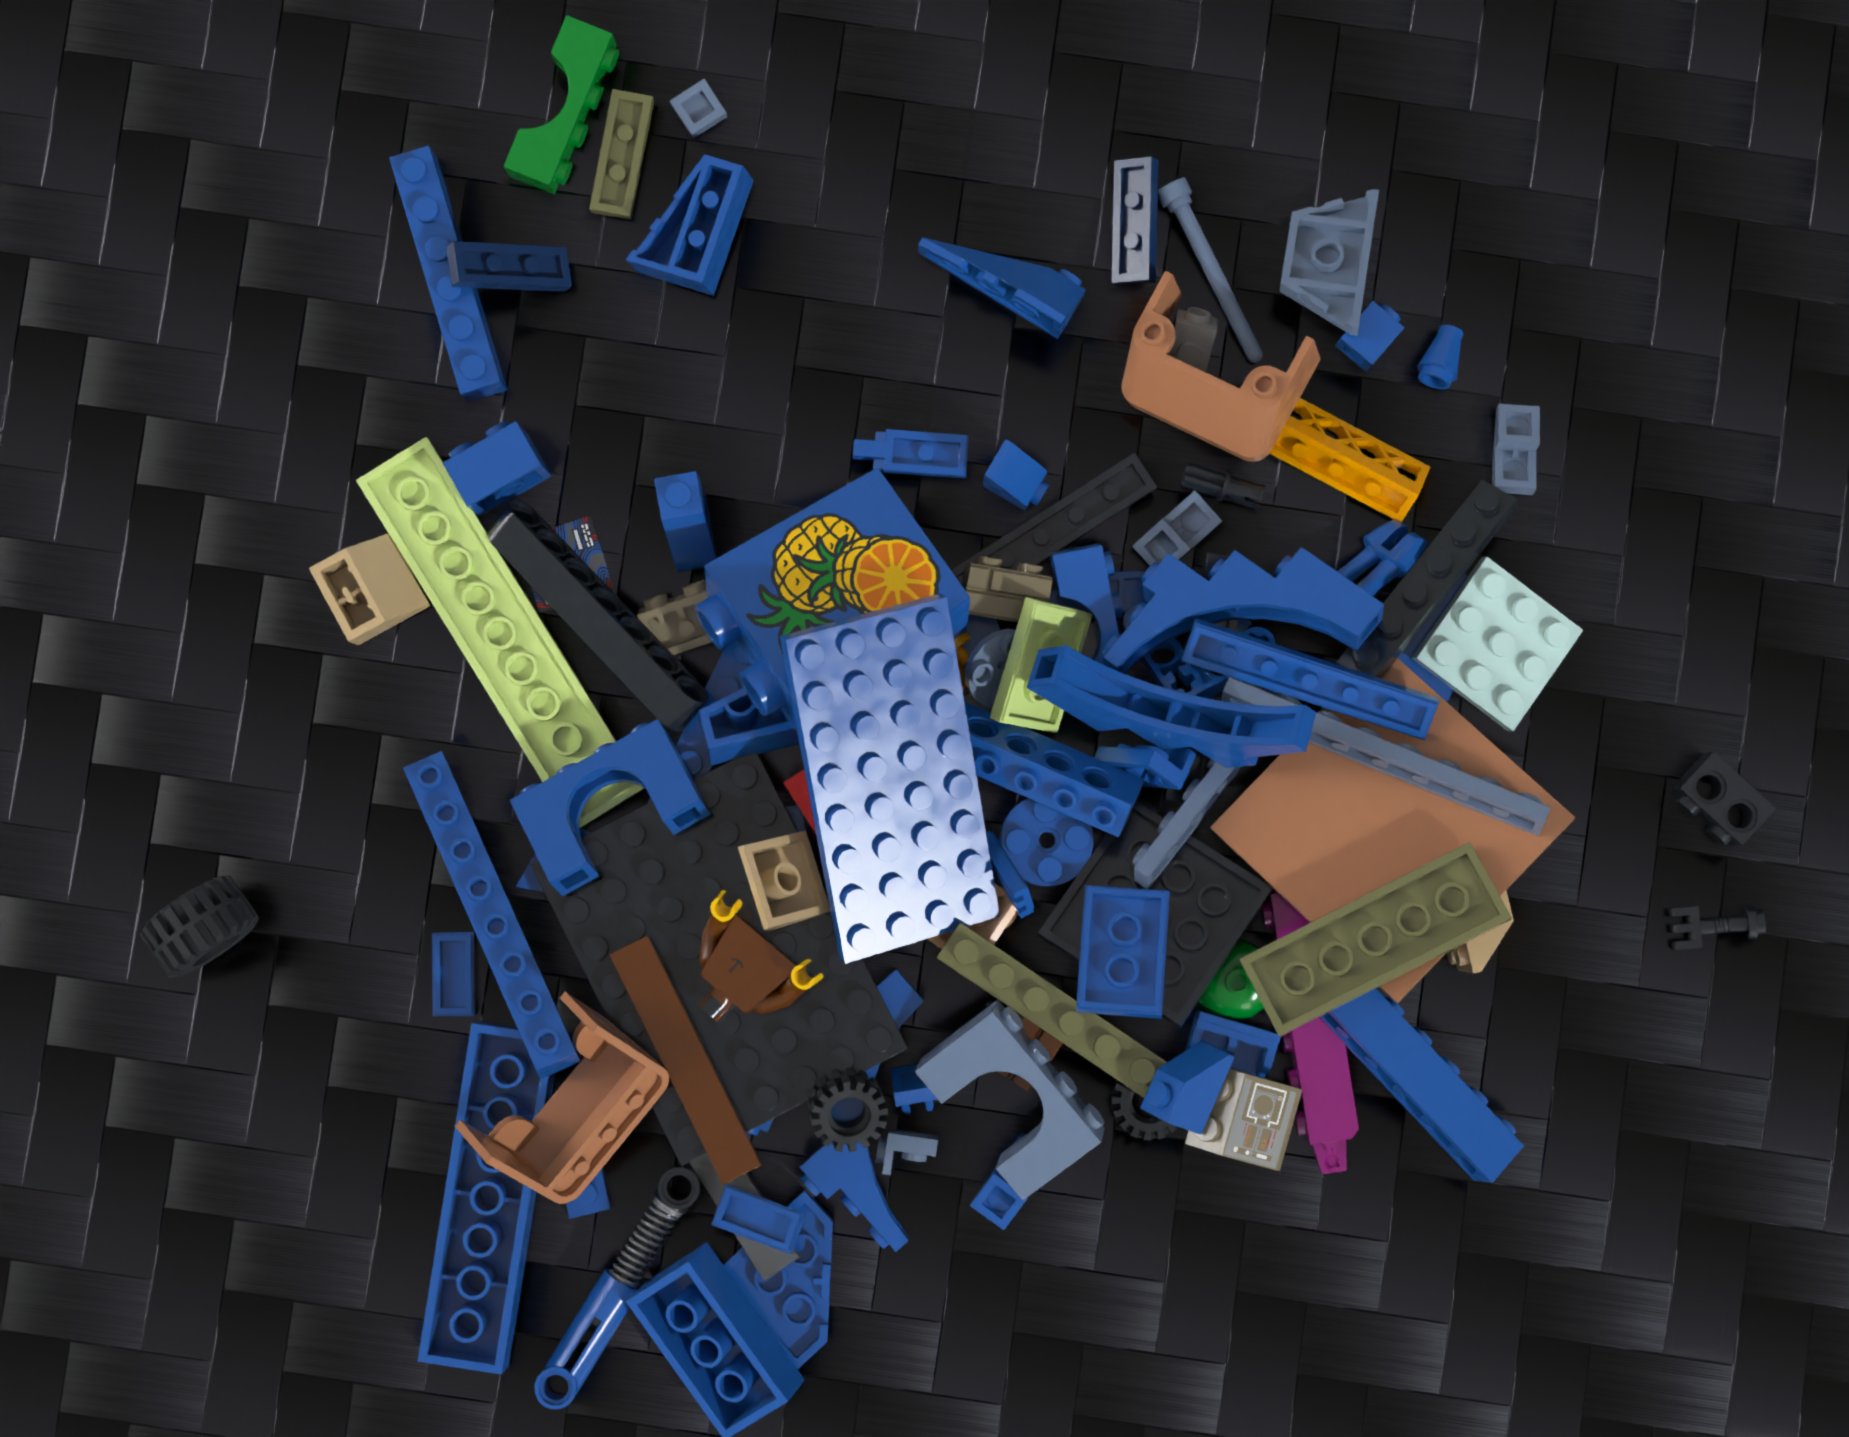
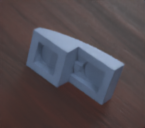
(1515, 448)
(1178, 530)

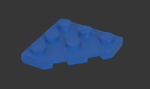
(797, 1297)

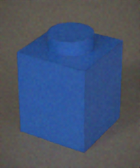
(1376, 332)

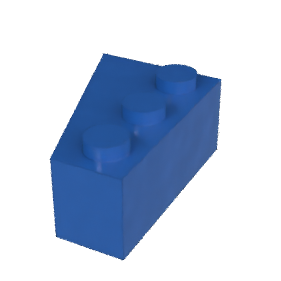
(698, 228)

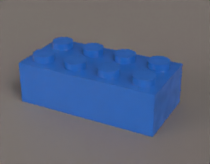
(715, 1341)

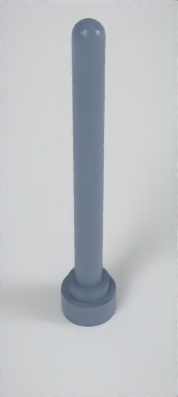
(1177, 199)

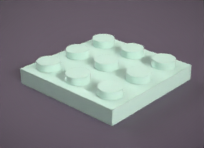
(1497, 644)

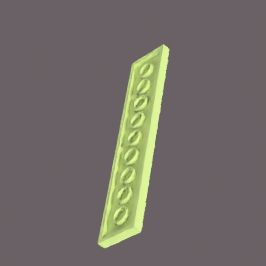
(490, 617)

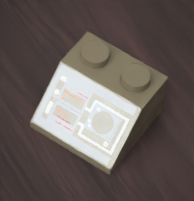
(1250, 1120)

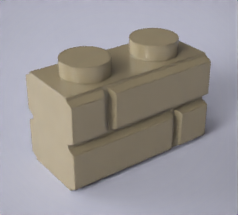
(1002, 591)

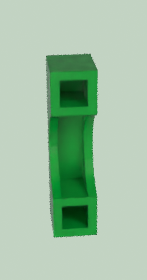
(543, 153)

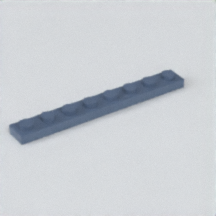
(1406, 763)

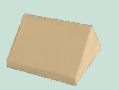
(784, 880)

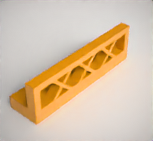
(1345, 466)

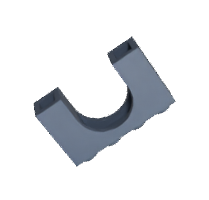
(999, 1043)

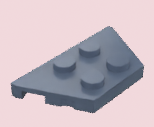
(1330, 258)

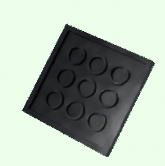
(1207, 914)

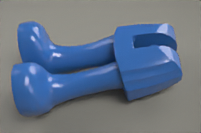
(1392, 552)

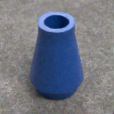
(1441, 359)

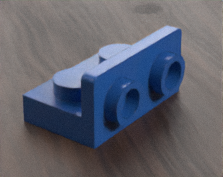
(1158, 767)

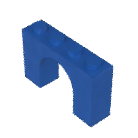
(554, 807)

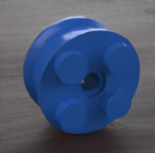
(1039, 865)

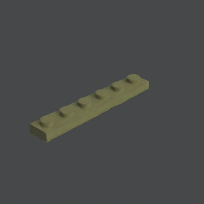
(1050, 1009)

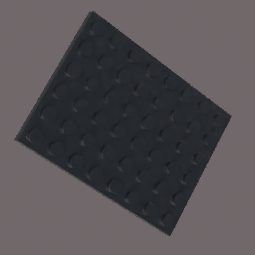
(665, 890)

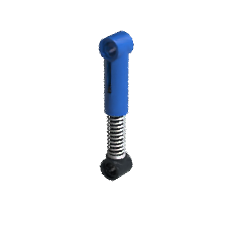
(607, 1300)

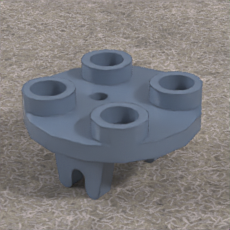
(982, 667)

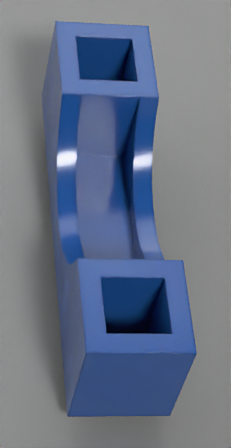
(1083, 576)

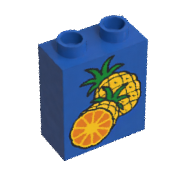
(819, 567)

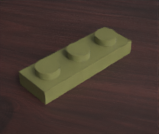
(621, 154)

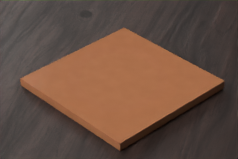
(1340, 830)

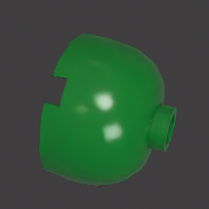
(1231, 991)

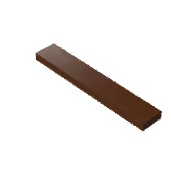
(685, 1060)

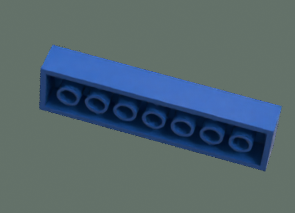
(483, 1213)

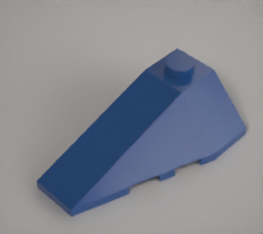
(1023, 287)

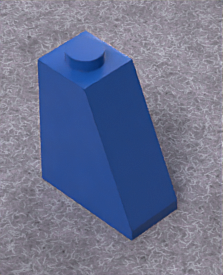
(686, 520)

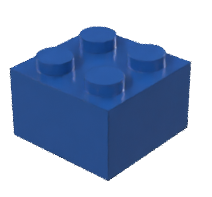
(496, 467)

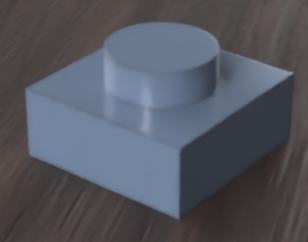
(698, 108)

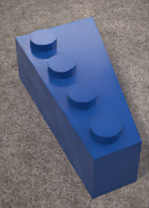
(737, 729)

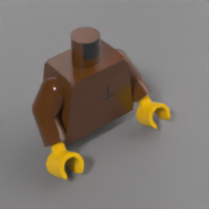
(746, 966)

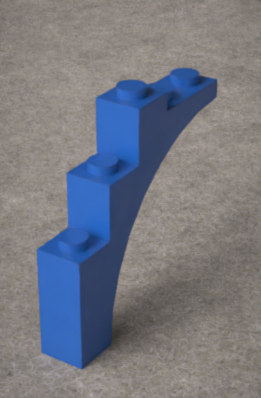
(1237, 589)
(1167, 718)
(853, 1171)

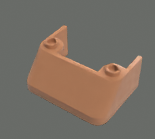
(1229, 417)
(582, 1119)

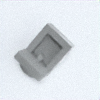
(1194, 337)

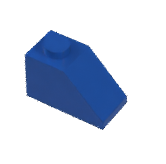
(1016, 477)
(1188, 1087)

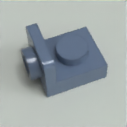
(913, 1145)

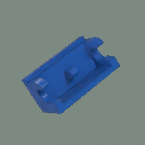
(1250, 1045)

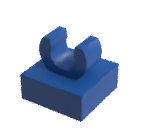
(910, 1089)

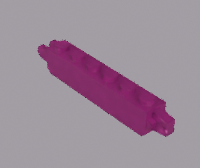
(1319, 1066)

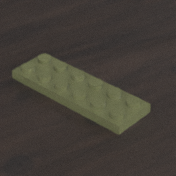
(1375, 939)

